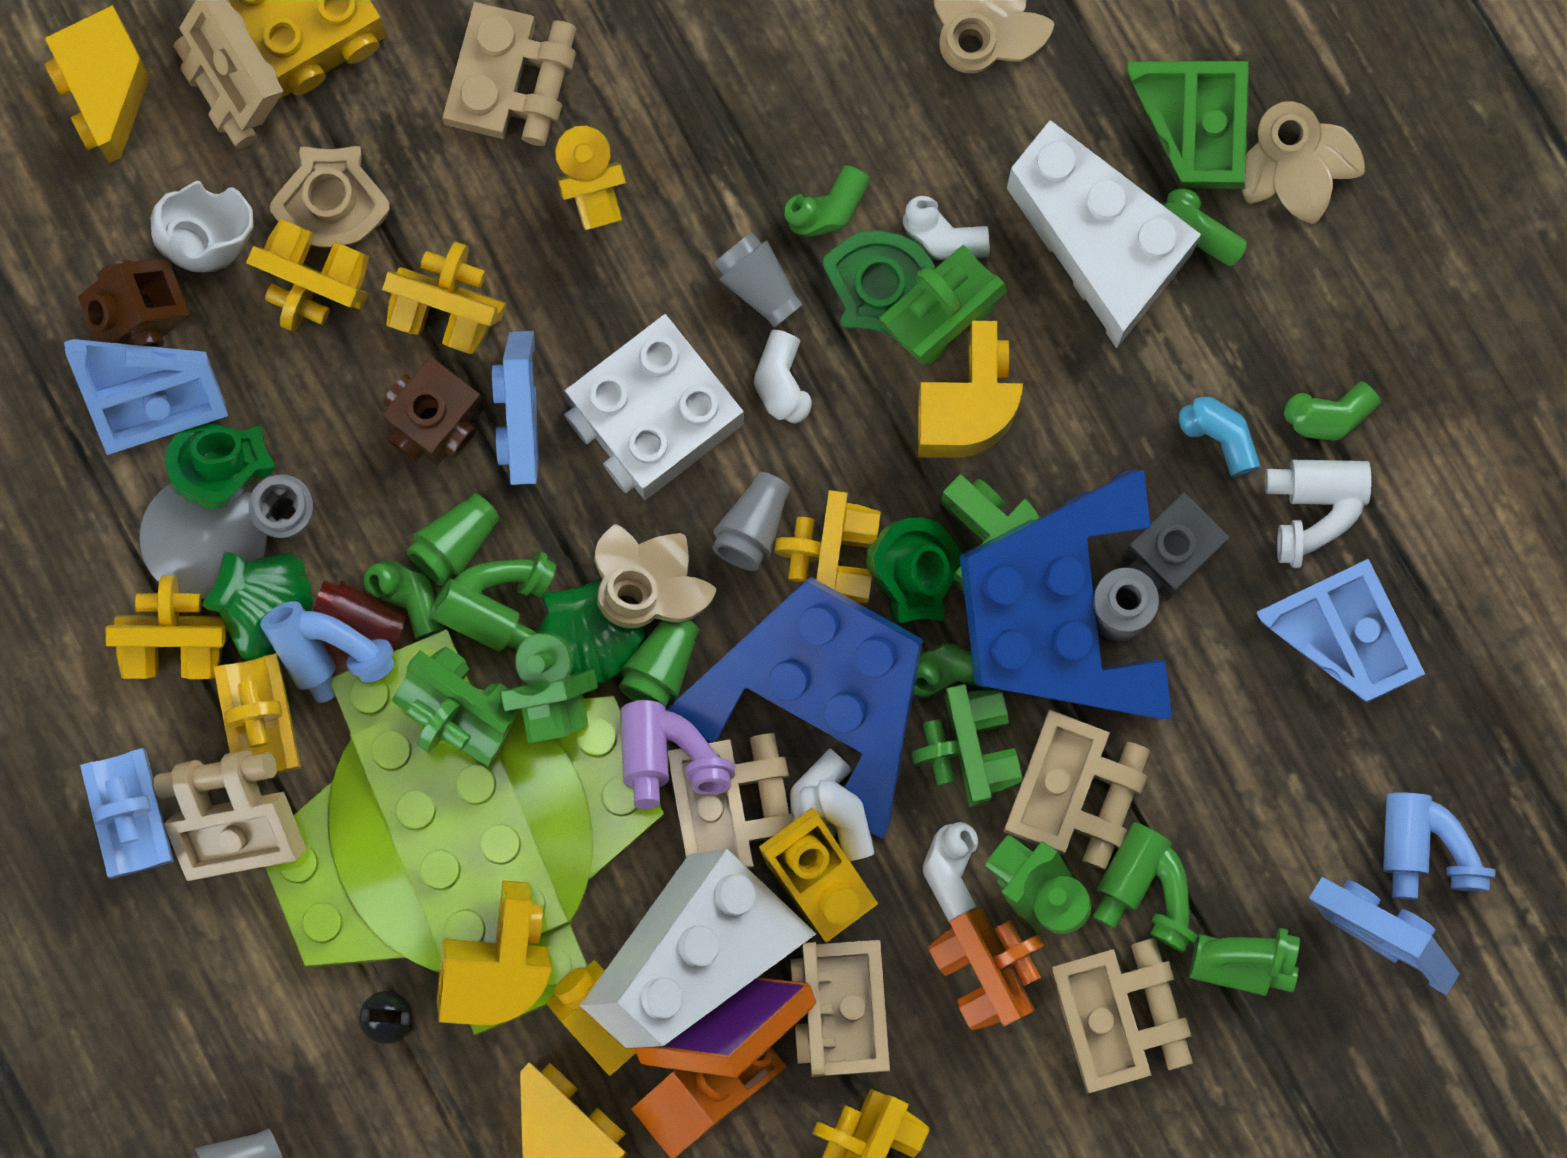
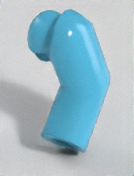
(1225, 426)

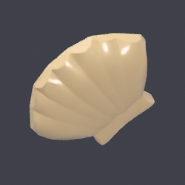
(331, 197)

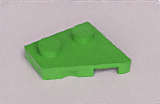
(1198, 117)

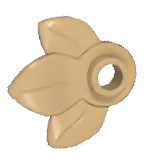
(999, 25)
(1300, 171)
(650, 574)

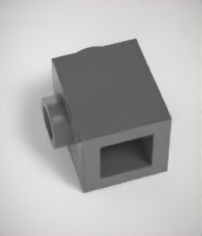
(1176, 545)

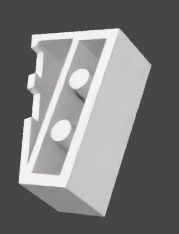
(1101, 228)
(693, 951)

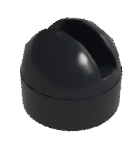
(384, 1031)

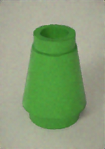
(453, 539)
(660, 663)

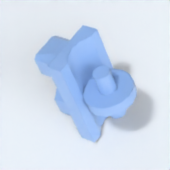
(126, 813)

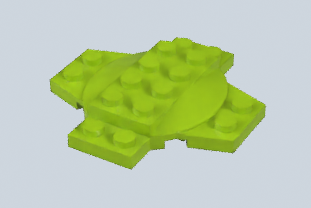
(420, 840)

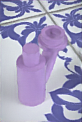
(645, 735)

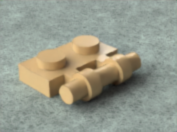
(227, 69)
(491, 69)
(1058, 783)
(719, 819)
(231, 835)
(1103, 1022)

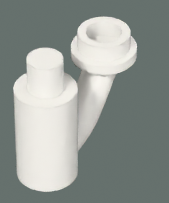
(1324, 483)

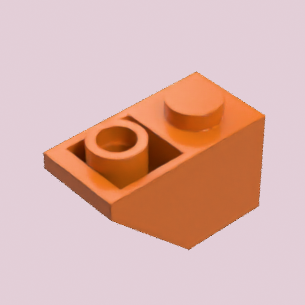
(693, 1102)

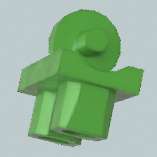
(943, 305)
(550, 696)
(453, 708)
(980, 773)
(1039, 887)

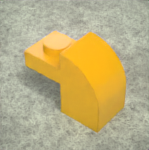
(974, 415)
(500, 979)

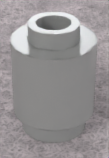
(1112, 620)

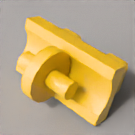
(584, 158)
(285, 257)
(415, 293)
(843, 525)
(140, 636)
(258, 710)
(874, 1130)

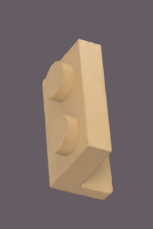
(849, 1020)

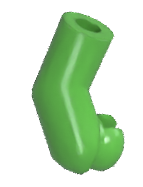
(828, 212)
(1214, 237)

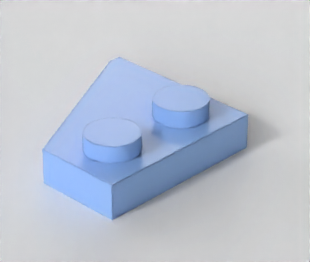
(515, 387)
(143, 390)
(1399, 937)

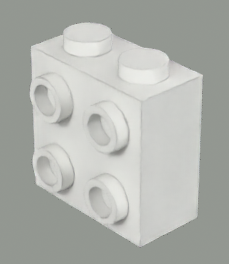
(652, 409)

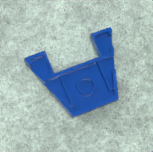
(1036, 611)
(832, 669)

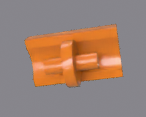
(976, 943)

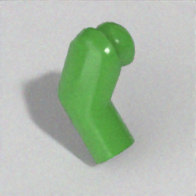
(1331, 419)
(406, 589)
(944, 667)

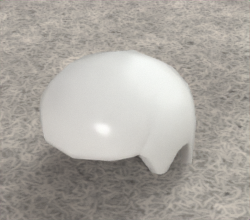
(201, 227)

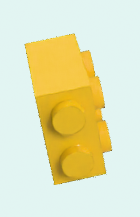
(310, 36)

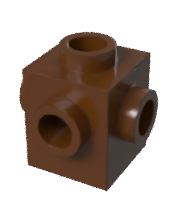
(134, 303)
(427, 392)

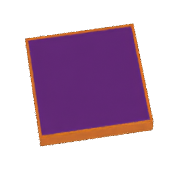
(736, 1030)

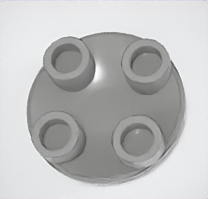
(191, 540)

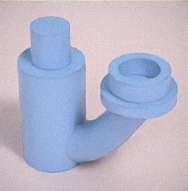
(299, 645)
(1407, 846)

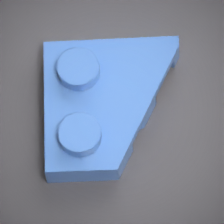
(1348, 632)

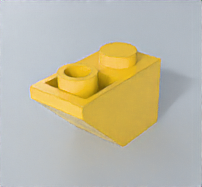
(105, 77)
(817, 875)
(556, 1125)

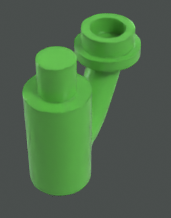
(471, 613)
(1129, 877)
(1247, 962)

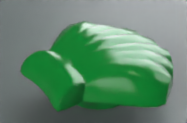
(873, 274)
(216, 463)
(914, 567)
(250, 590)
(591, 636)

